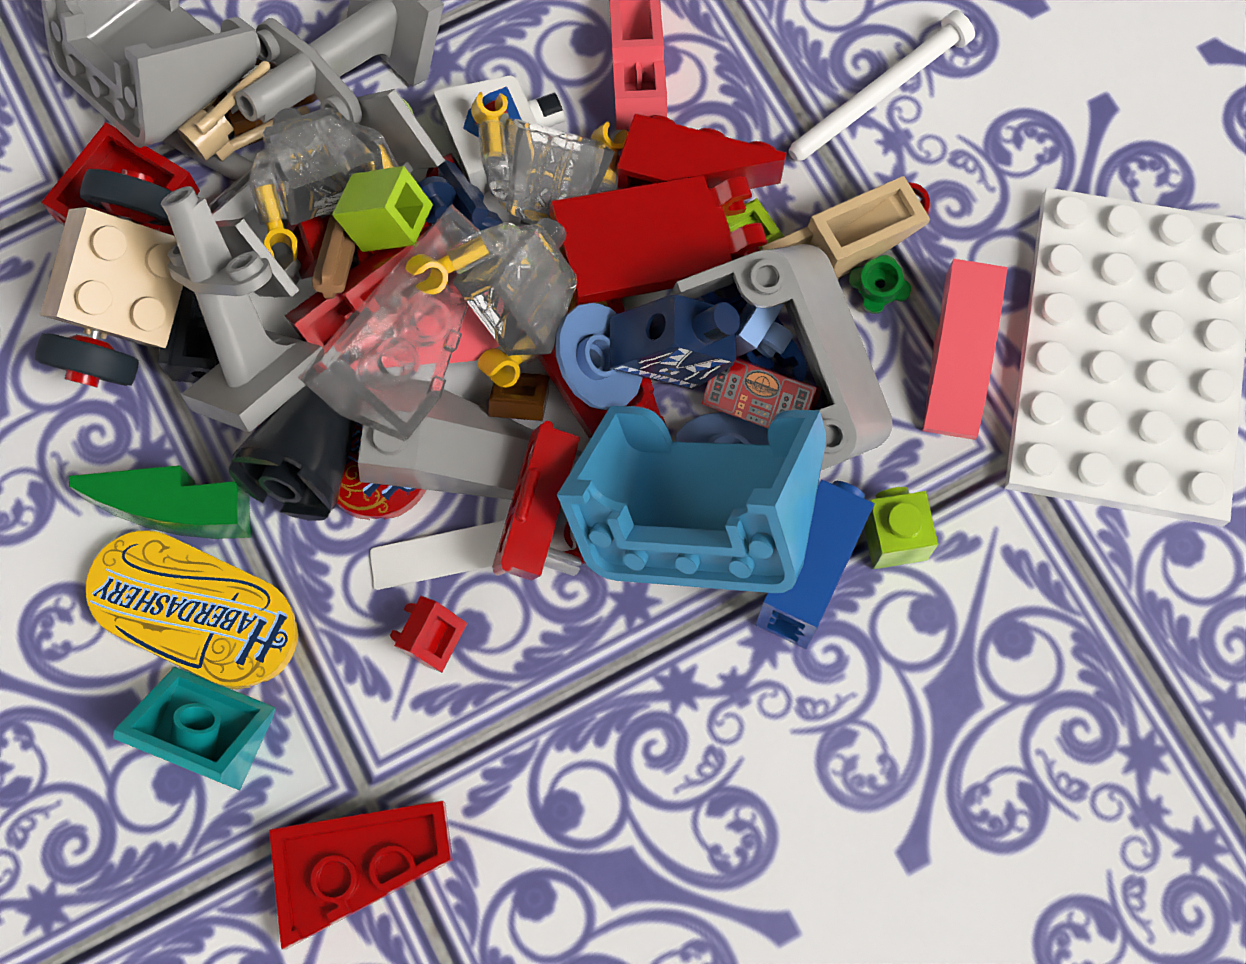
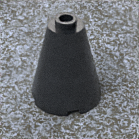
(296, 457)

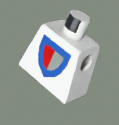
(462, 130)

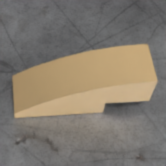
(862, 226)

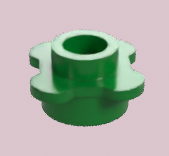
(883, 269)

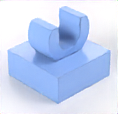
(760, 331)

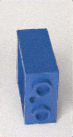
(834, 531)

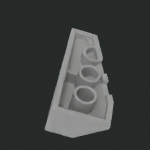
(450, 451)

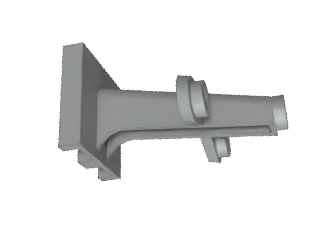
(393, 29)
(256, 365)

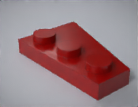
(351, 862)

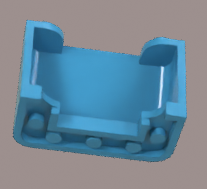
(695, 508)

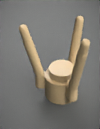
(209, 129)

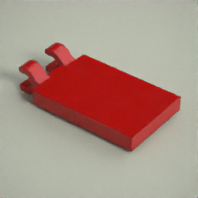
(652, 235)

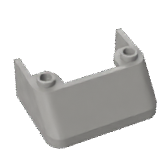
(237, 213)
(805, 281)

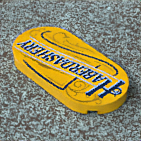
(192, 609)

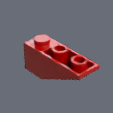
(666, 151)

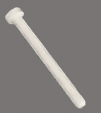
(955, 31)

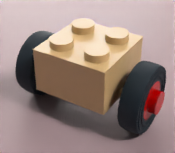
(110, 279)

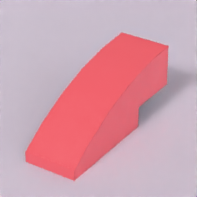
(637, 60)
(964, 348)

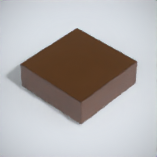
(521, 401)

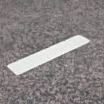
(446, 553)

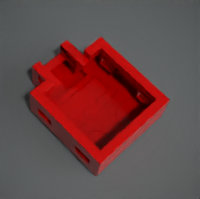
(114, 152)

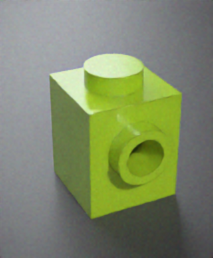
(382, 209)
(900, 528)

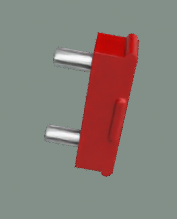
(536, 507)

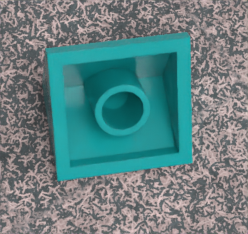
(199, 727)

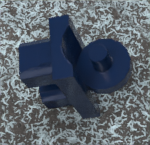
(455, 190)

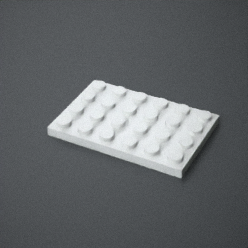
(1132, 358)

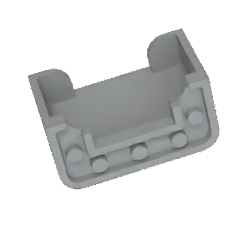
(145, 60)

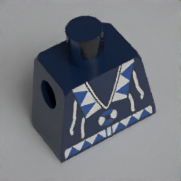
(689, 341)

